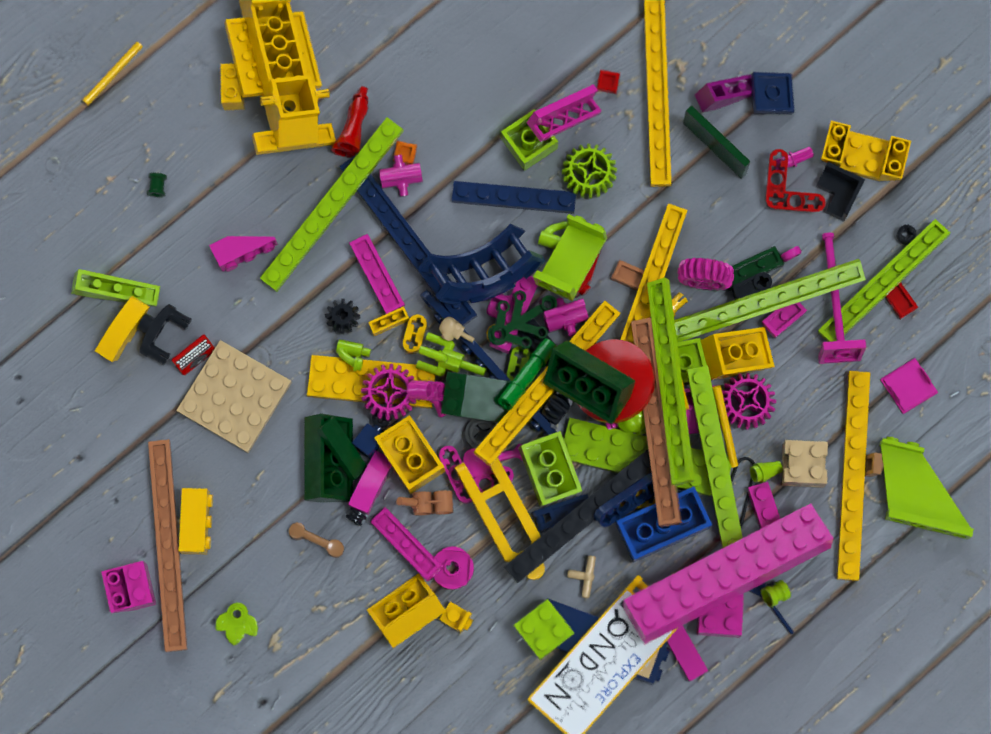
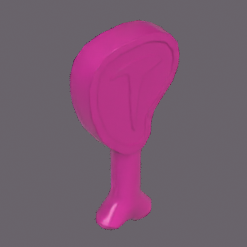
(478, 467)

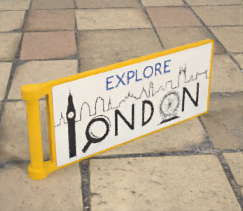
(595, 669)

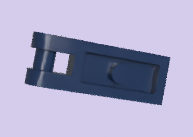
(556, 512)

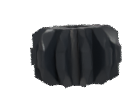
(334, 319)
(556, 408)

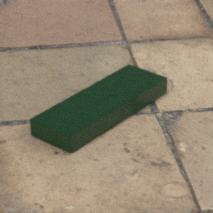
(762, 262)
(342, 448)

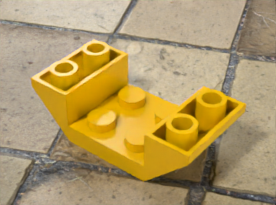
(865, 154)

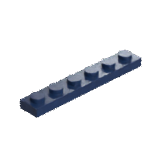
(513, 197)

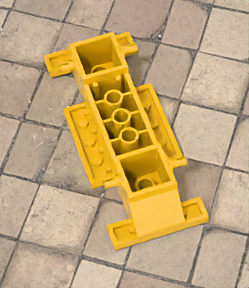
(279, 64)

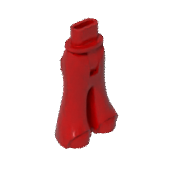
(350, 139)

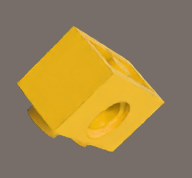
(230, 90)

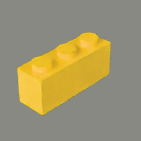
(195, 521)

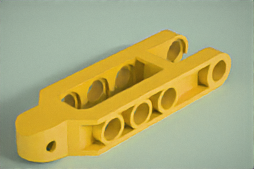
(479, 501)

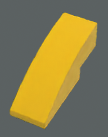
(122, 329)

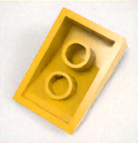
(737, 353)
(410, 454)

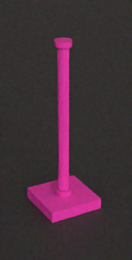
(838, 350)

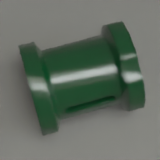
(156, 186)

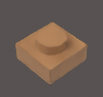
(874, 464)

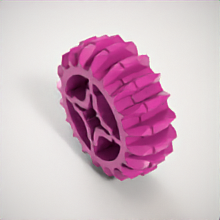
(705, 274)
(380, 391)
(755, 407)

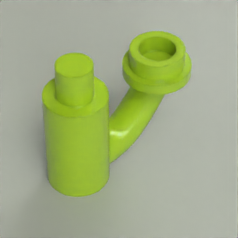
(549, 239)
(348, 350)

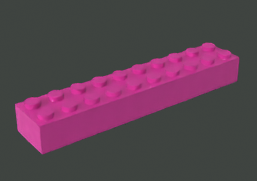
(727, 573)

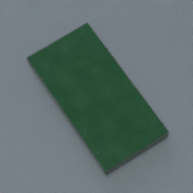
(716, 142)

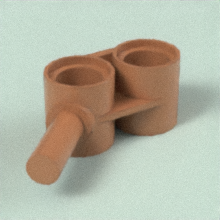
(426, 504)

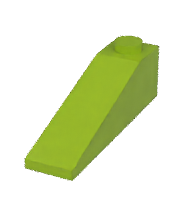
(113, 288)

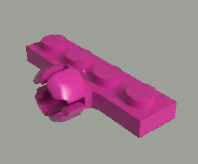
(526, 285)

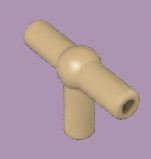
(587, 576)

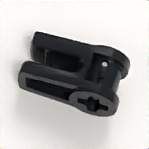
(751, 285)

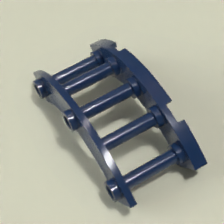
(488, 287)

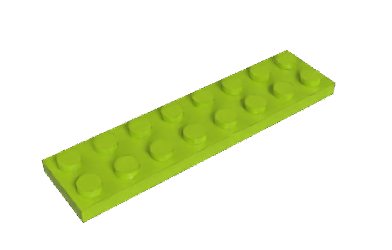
(616, 449)

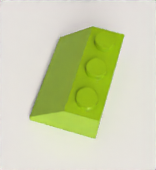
(550, 468)

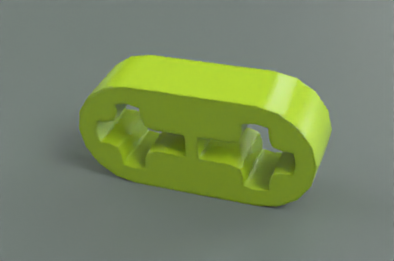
(513, 361)

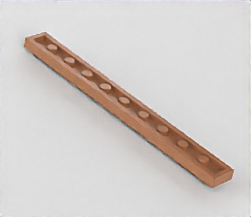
(665, 493)
(167, 546)

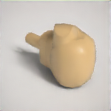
(453, 329)

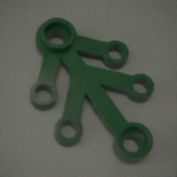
(518, 321)

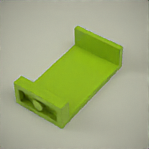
(572, 258)

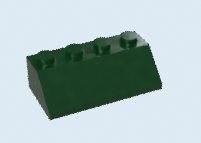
(588, 381)
(323, 474)

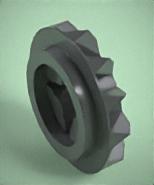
(472, 430)

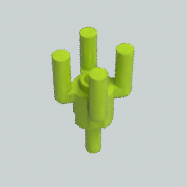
(446, 359)

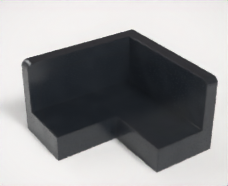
(843, 186)

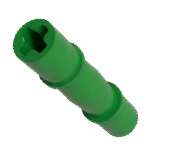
(526, 375)

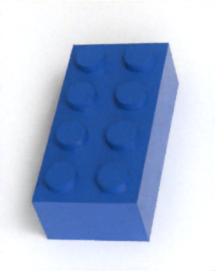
(645, 536)

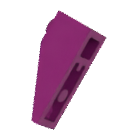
(724, 93)

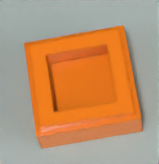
(407, 151)

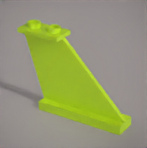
(916, 493)

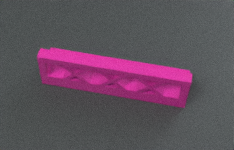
(562, 107)

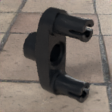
(152, 328)

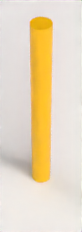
(112, 73)
(725, 426)

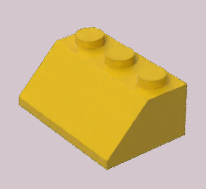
(406, 610)

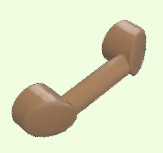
(334, 547)

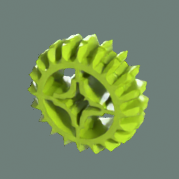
(582, 168)

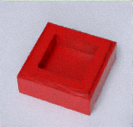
(608, 81)

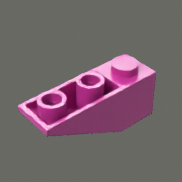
(237, 249)

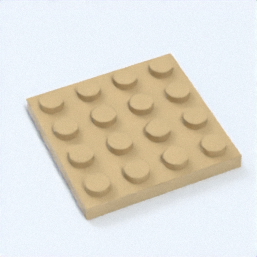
(234, 396)

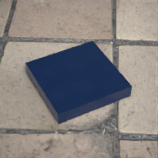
(772, 93)

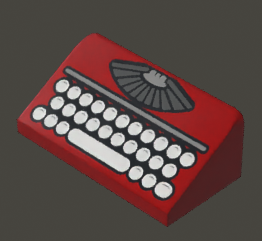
(193, 355)

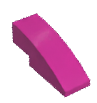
(370, 483)

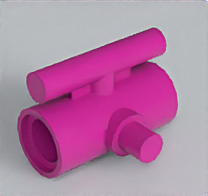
(400, 175)
(565, 316)

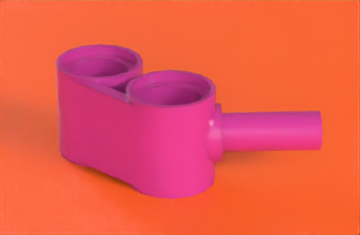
(428, 391)

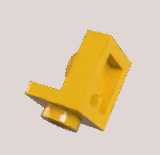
(456, 617)

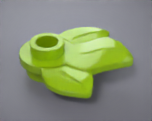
(237, 626)

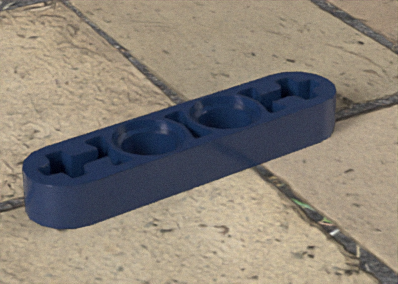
(606, 516)

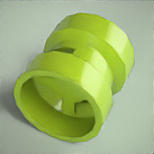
(775, 593)

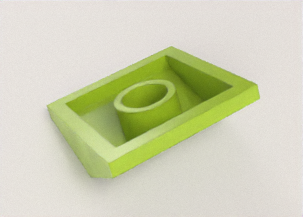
(690, 356)

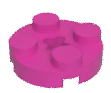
(459, 578)

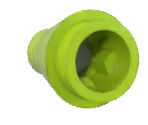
(763, 471)

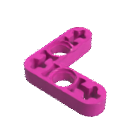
(457, 484)

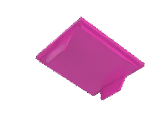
(909, 386)

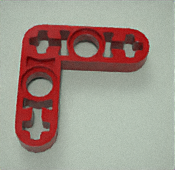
(780, 188)

